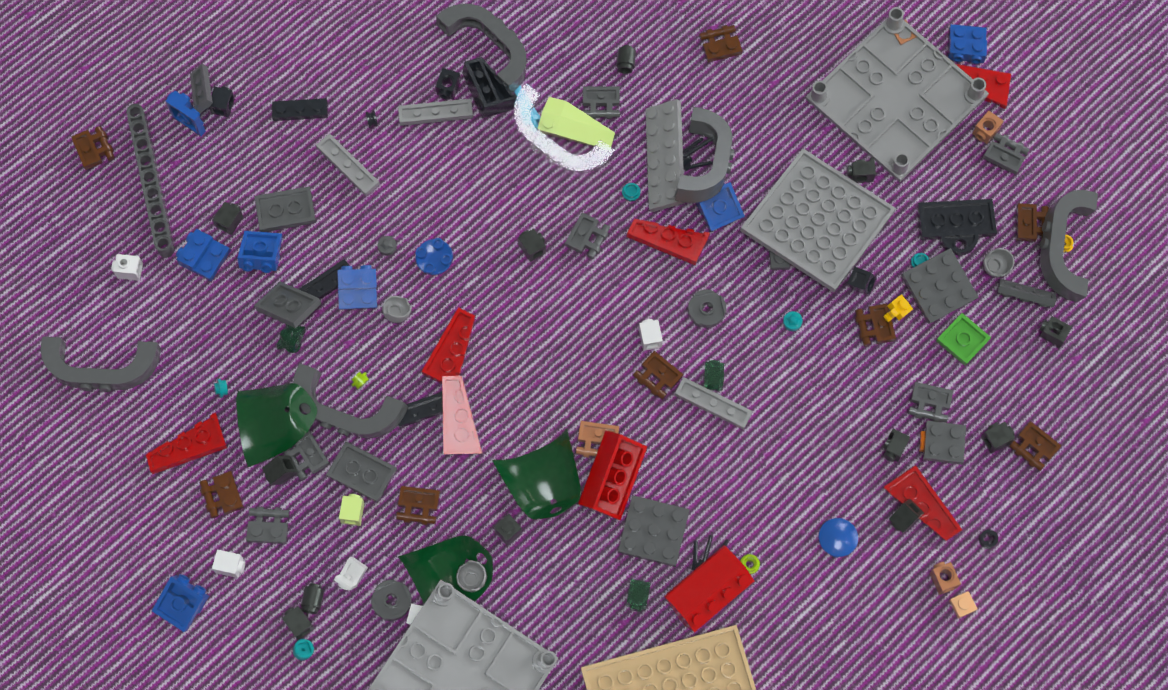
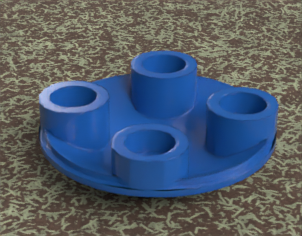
(434, 256)
(838, 537)

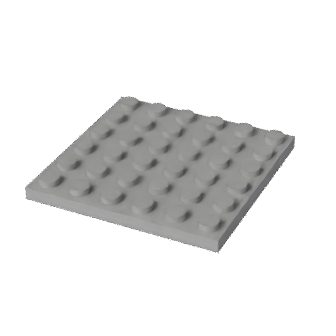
(818, 220)

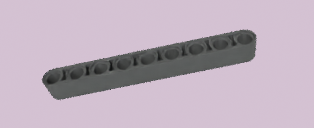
(153, 187)

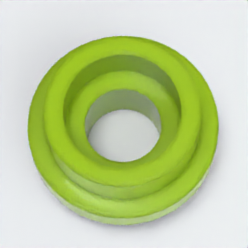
(359, 380)
(751, 558)

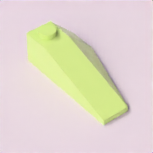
(568, 122)

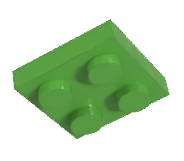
(963, 339)

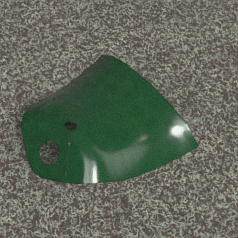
(265, 424)
(541, 477)
(442, 563)

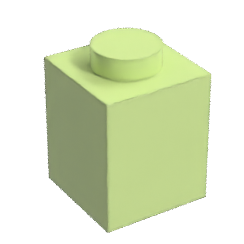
(351, 510)

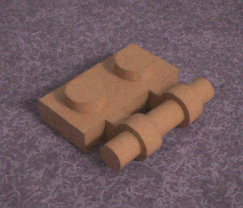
(592, 433)

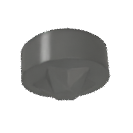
(387, 245)

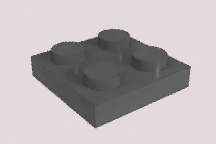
(944, 442)

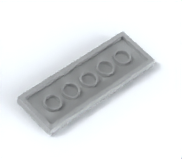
(664, 154)

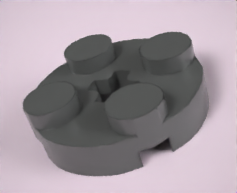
(713, 300)
(402, 604)

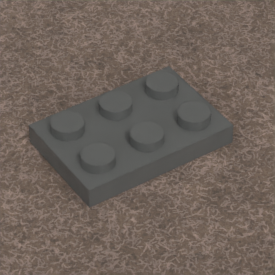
(285, 209)
(287, 304)
(361, 472)

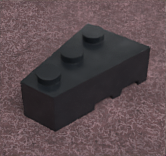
(487, 89)

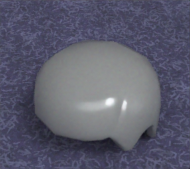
(998, 262)
(396, 309)
(471, 576)

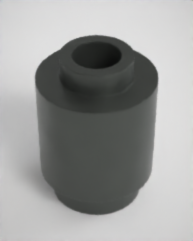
(626, 59)
(312, 598)

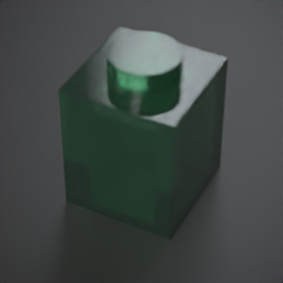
(713, 375)
(638, 595)

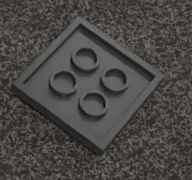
(939, 286)
(653, 531)

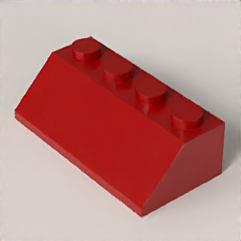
(612, 475)
(709, 588)

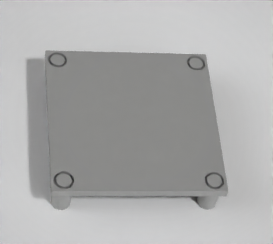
(897, 96)
(463, 648)

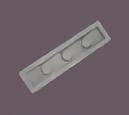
(435, 112)
(347, 164)
(713, 403)

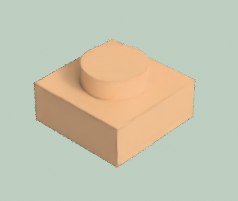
(963, 604)

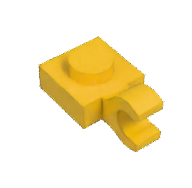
(898, 308)

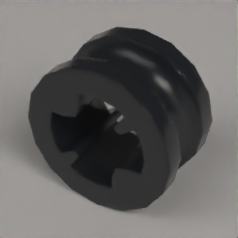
(371, 118)
(985, 544)

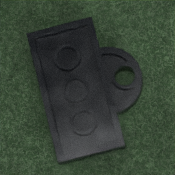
(957, 222)

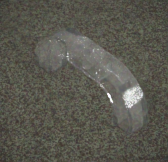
(554, 153)

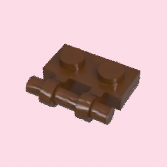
(720, 48)
(86, 148)
(1027, 221)
(882, 330)
(662, 371)
(1039, 442)
(227, 492)
(418, 499)

